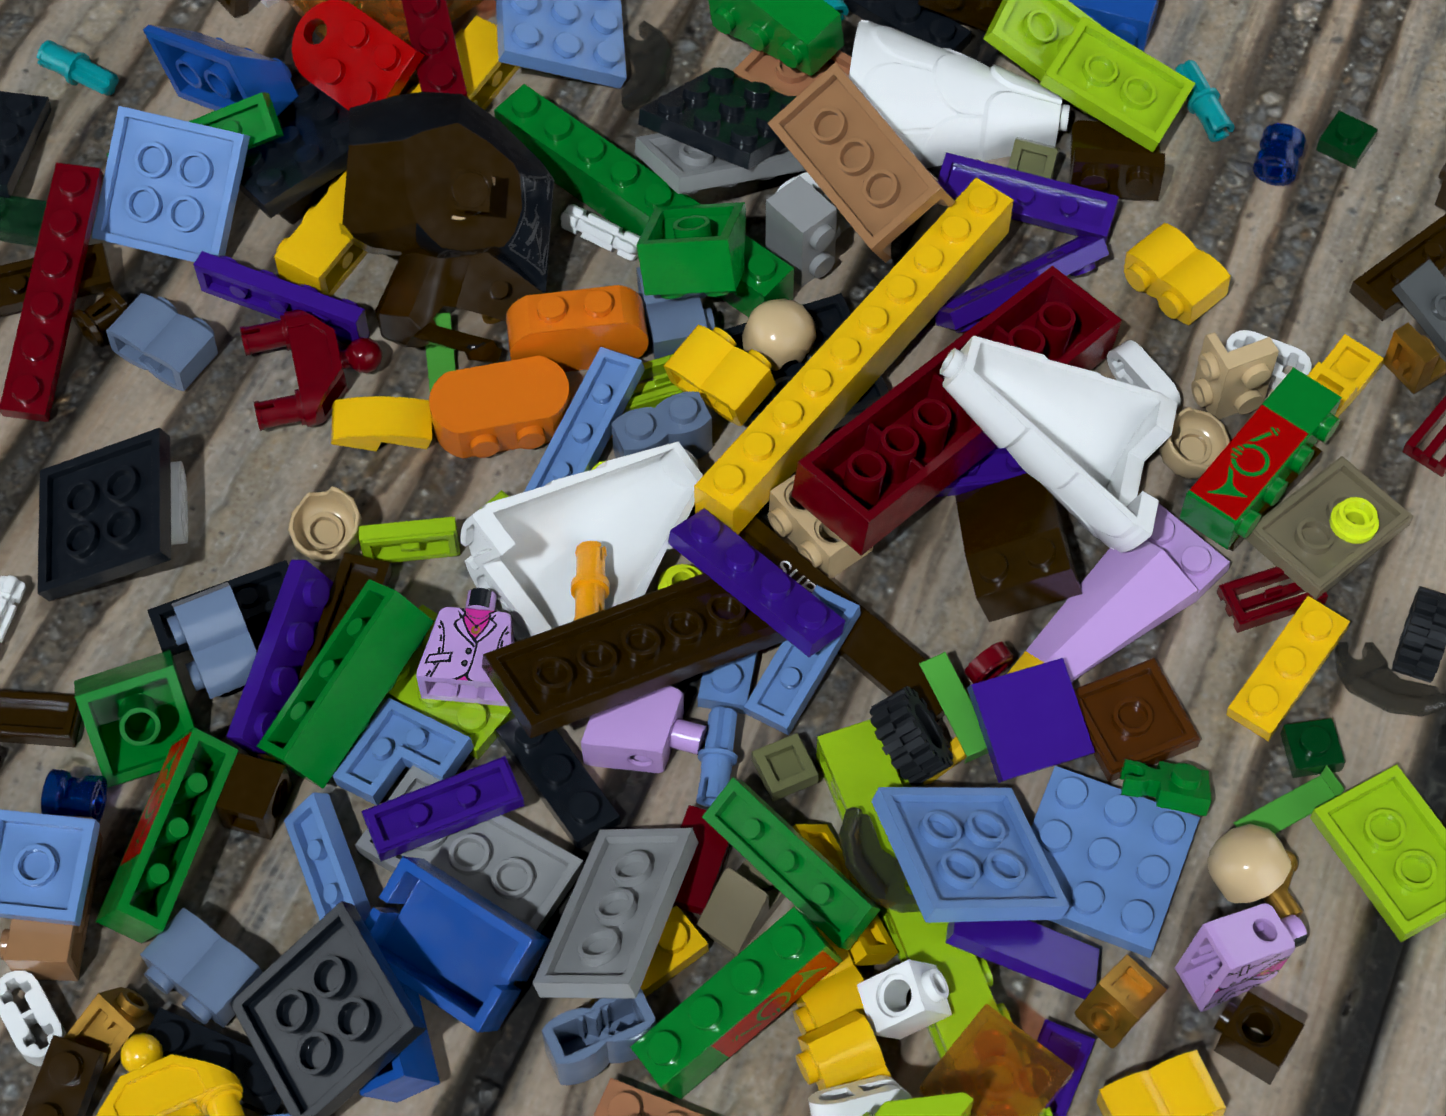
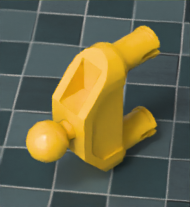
(170, 1084)

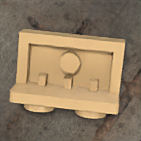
(1233, 379)

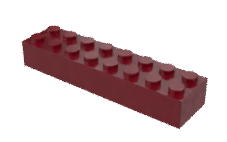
(920, 437)

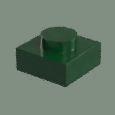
(1346, 139)
(1312, 747)

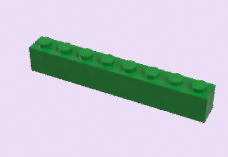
(623, 187)

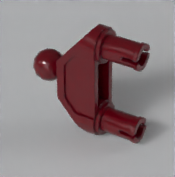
(317, 366)

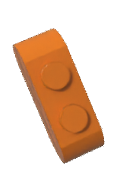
(576, 324)
(499, 406)

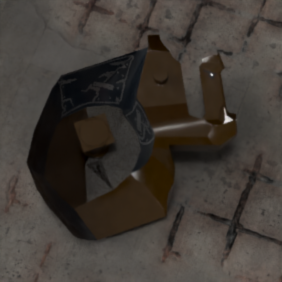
(407, 175)

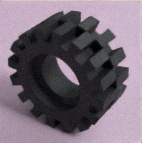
(1423, 636)
(911, 736)

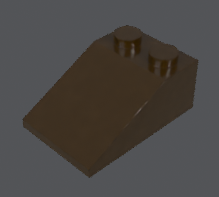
(1016, 547)

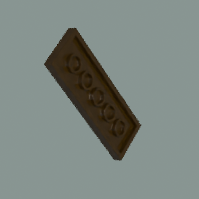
(624, 653)

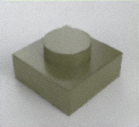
(1034, 157)
(784, 767)

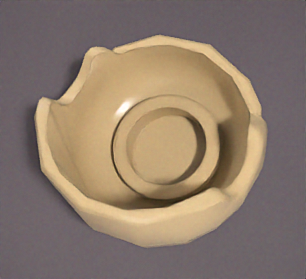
(780, 331)
(1194, 443)
(325, 525)
(1248, 863)

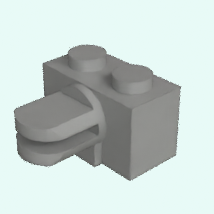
(803, 229)

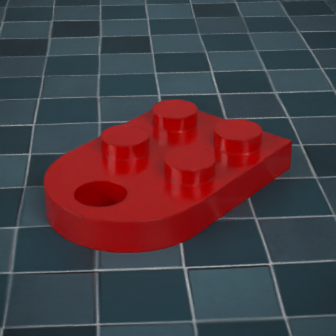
(357, 57)

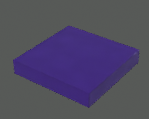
(1030, 720)

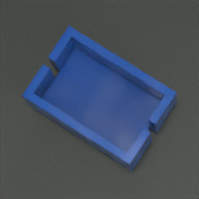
(453, 944)

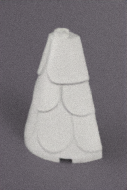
(949, 100)
(1068, 431)
(529, 540)

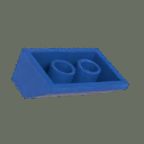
(218, 72)

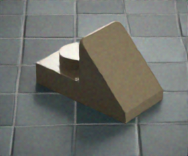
(739, 907)

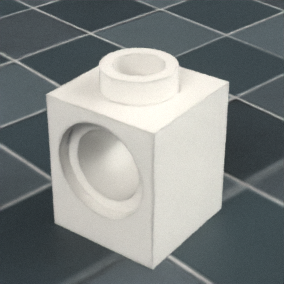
(886, 994)

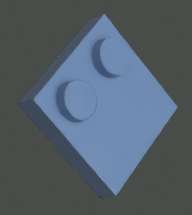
(45, 866)

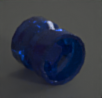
(1279, 154)
(74, 796)

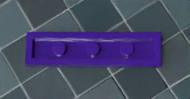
(1036, 198)
(1070, 258)
(274, 296)
(756, 582)
(280, 653)

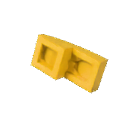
(1347, 370)
(378, 419)

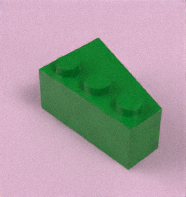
(793, 31)

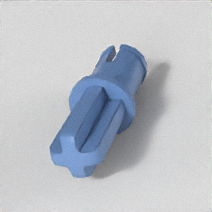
(717, 754)

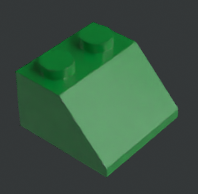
(693, 250)
(134, 716)

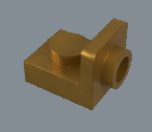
(1413, 359)
(1119, 1001)
(110, 1021)

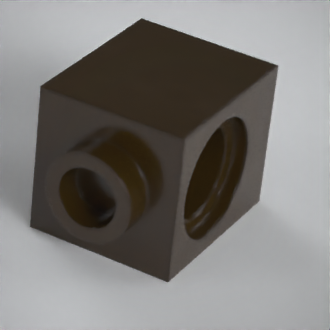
(254, 795)
(1257, 1058)

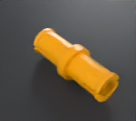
(590, 584)

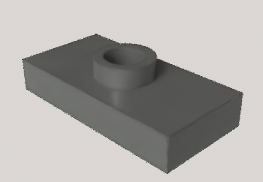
(1425, 298)

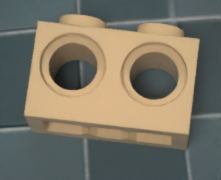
(809, 533)

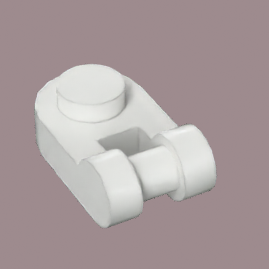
(856, 1097)

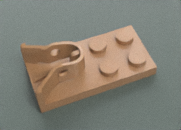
(857, 160)

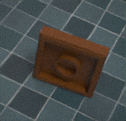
(1134, 718)

